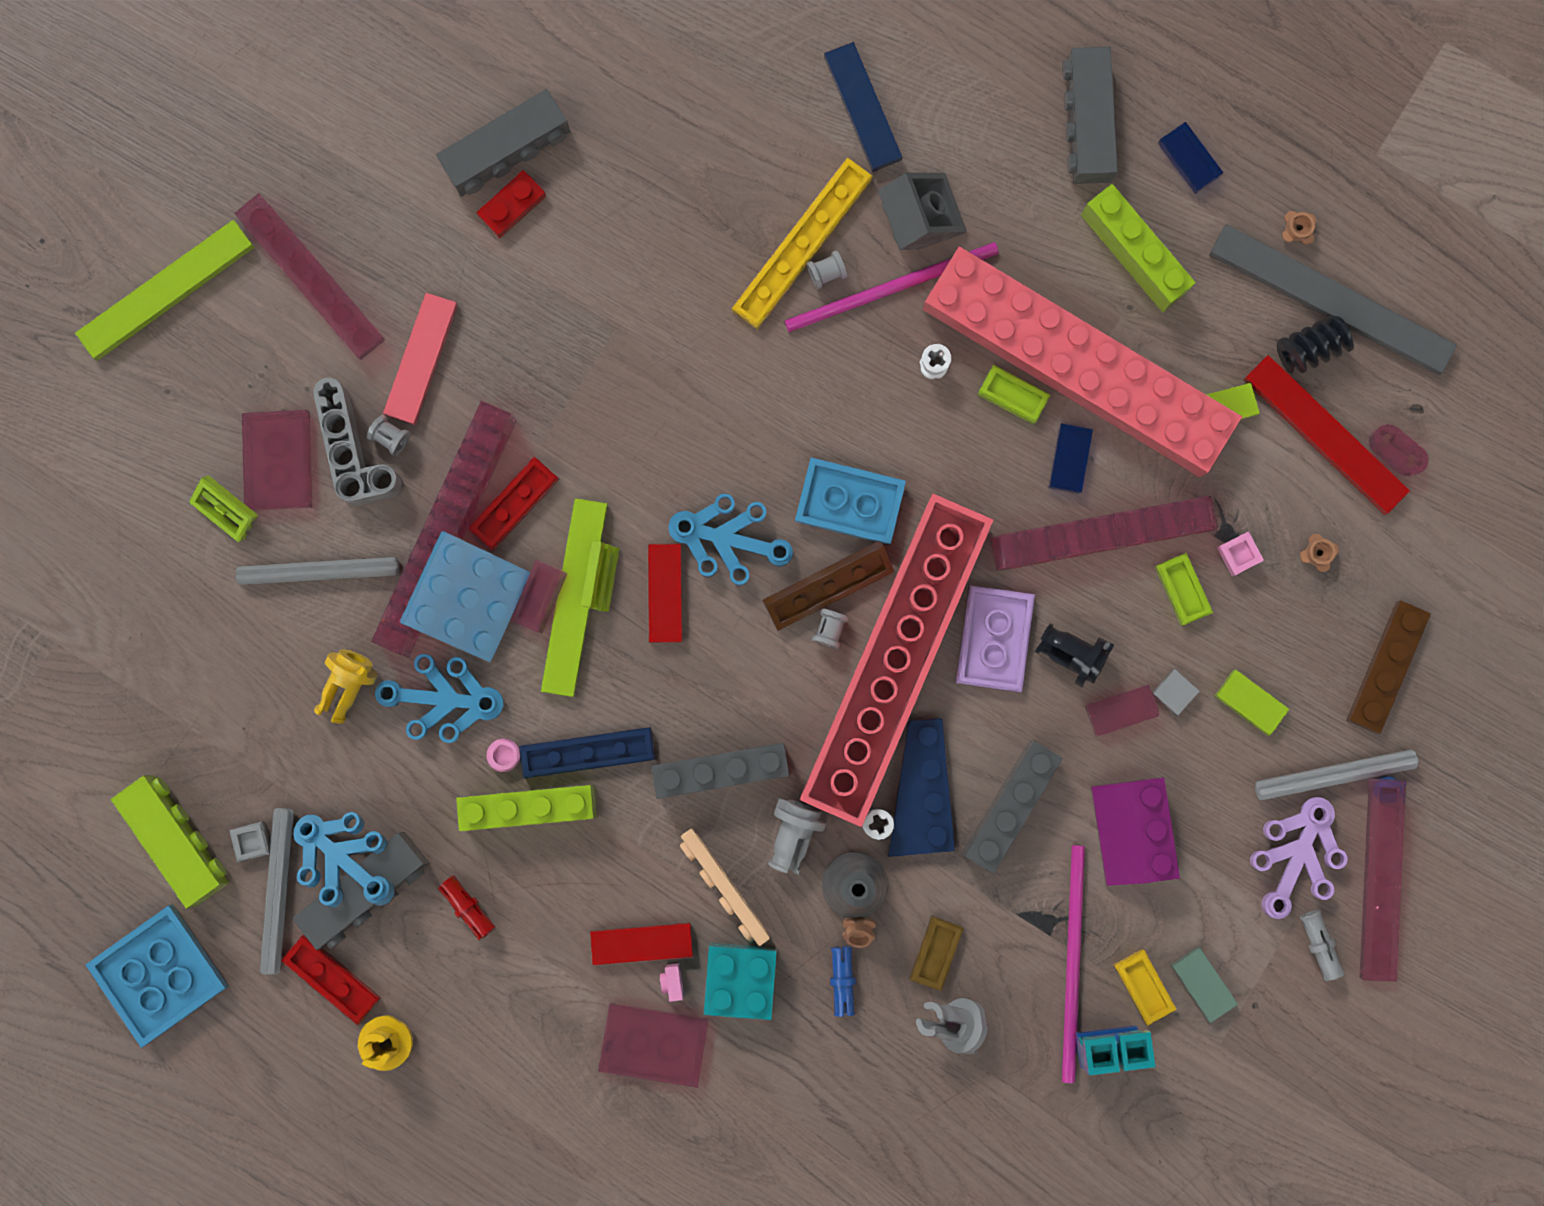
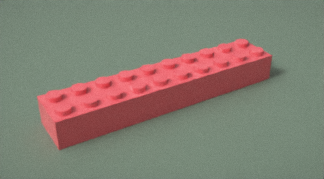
(1081, 362)
(896, 660)

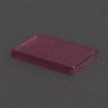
(277, 460)
(653, 1045)

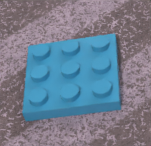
(465, 597)
(156, 975)

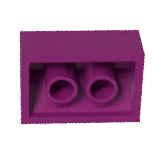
(1135, 832)

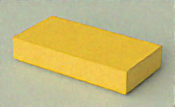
(1144, 987)

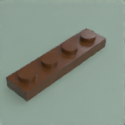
(828, 585)
(1388, 667)

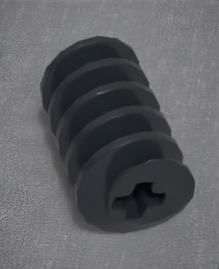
(1315, 342)

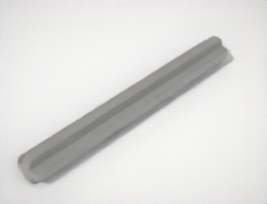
(317, 570)
(1336, 774)
(276, 891)

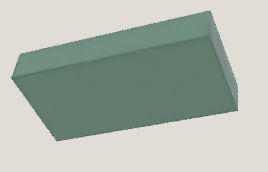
(1204, 984)

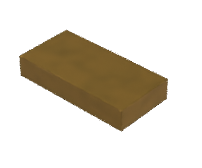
(936, 953)

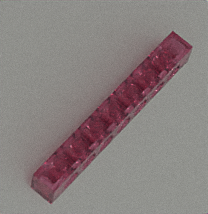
(450, 514)

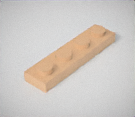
(732, 899)

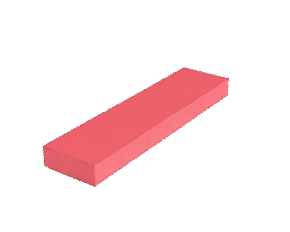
(420, 359)

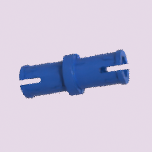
(843, 981)

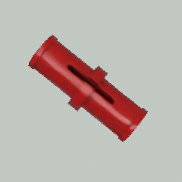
(466, 907)

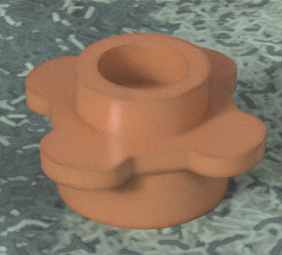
(1306, 221)
(1328, 549)
(858, 931)

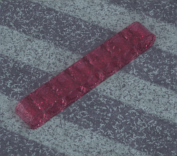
(1103, 533)

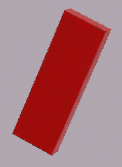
(513, 503)
(665, 593)
(641, 943)
(331, 980)

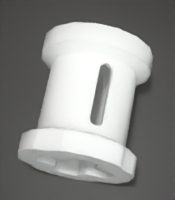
(932, 352)
(887, 828)

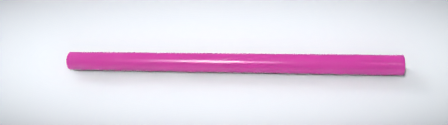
(880, 291)
(1073, 963)

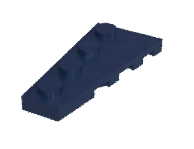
(923, 798)

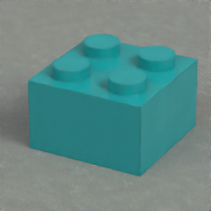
(740, 981)

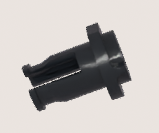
(1075, 653)

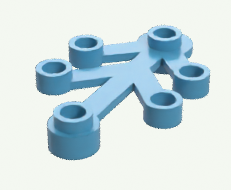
(724, 537)
(445, 699)
(338, 856)

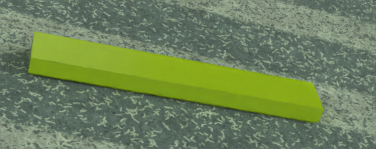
(164, 290)
(570, 617)

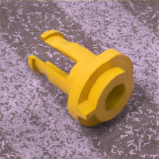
(350, 672)
(379, 1030)

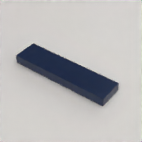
(863, 106)
(587, 752)

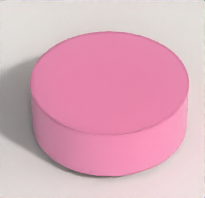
(503, 755)

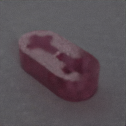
(1394, 456)

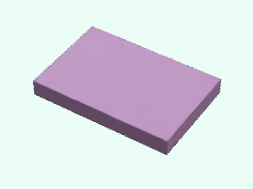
(995, 638)

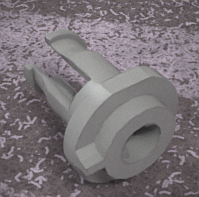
(794, 834)
(960, 1026)

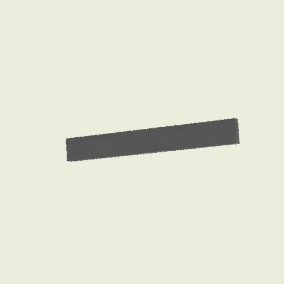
(1332, 299)

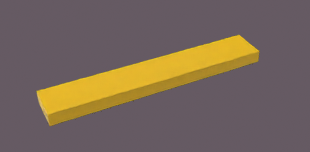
(802, 243)

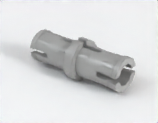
(1322, 945)

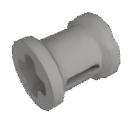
(826, 270)
(388, 435)
(830, 629)

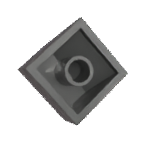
(921, 210)

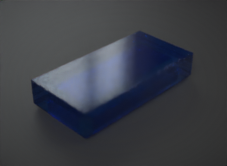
(1190, 157)
(1070, 458)

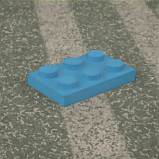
(850, 501)

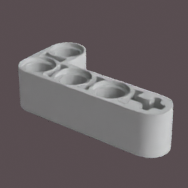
(349, 441)

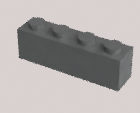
(1091, 115)
(504, 143)
(720, 770)
(1011, 806)
(397, 863)

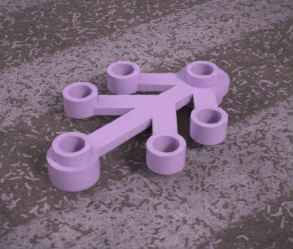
(1300, 853)

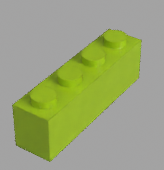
(1137, 248)
(526, 808)
(170, 840)

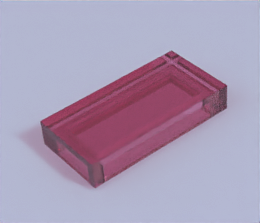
(539, 596)
(1122, 710)

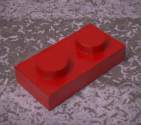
(511, 204)

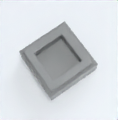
(1175, 692)
(250, 841)

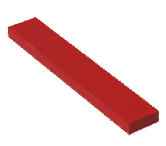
(1326, 435)

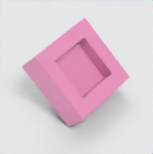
(1240, 554)
(672, 982)

